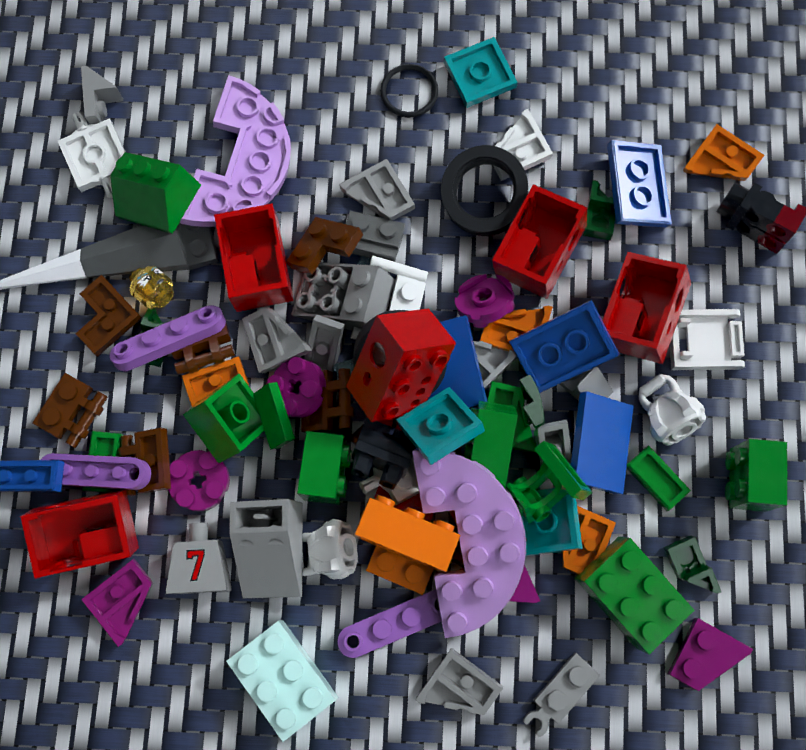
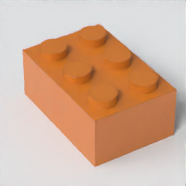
(407, 533)

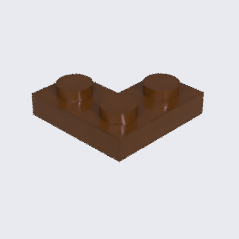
(321, 238)
(112, 319)

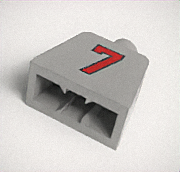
(198, 564)

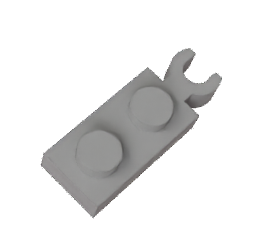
(562, 692)

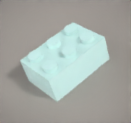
(282, 680)

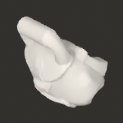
(672, 414)
(331, 550)

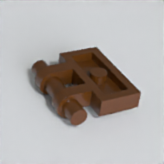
(217, 354)
(64, 405)
(323, 417)
(153, 448)

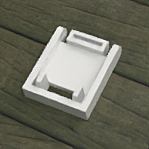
(709, 340)

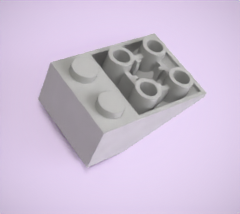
(344, 293)
(268, 547)

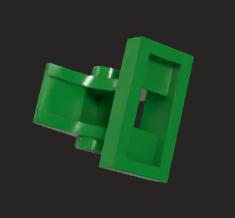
(561, 475)

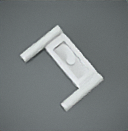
(407, 288)

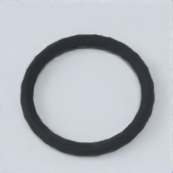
(409, 67)

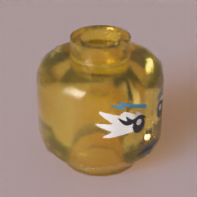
(151, 287)

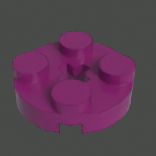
(497, 292)
(312, 381)
(212, 489)

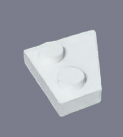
(525, 143)

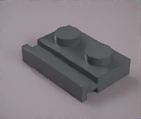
(380, 237)

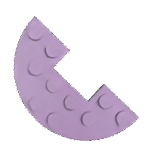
(258, 158)
(489, 540)

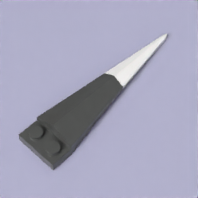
(124, 253)

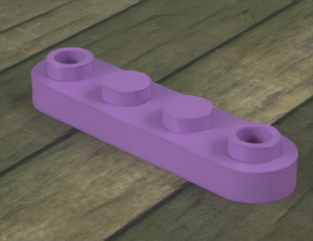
(167, 338)
(103, 471)
(390, 625)

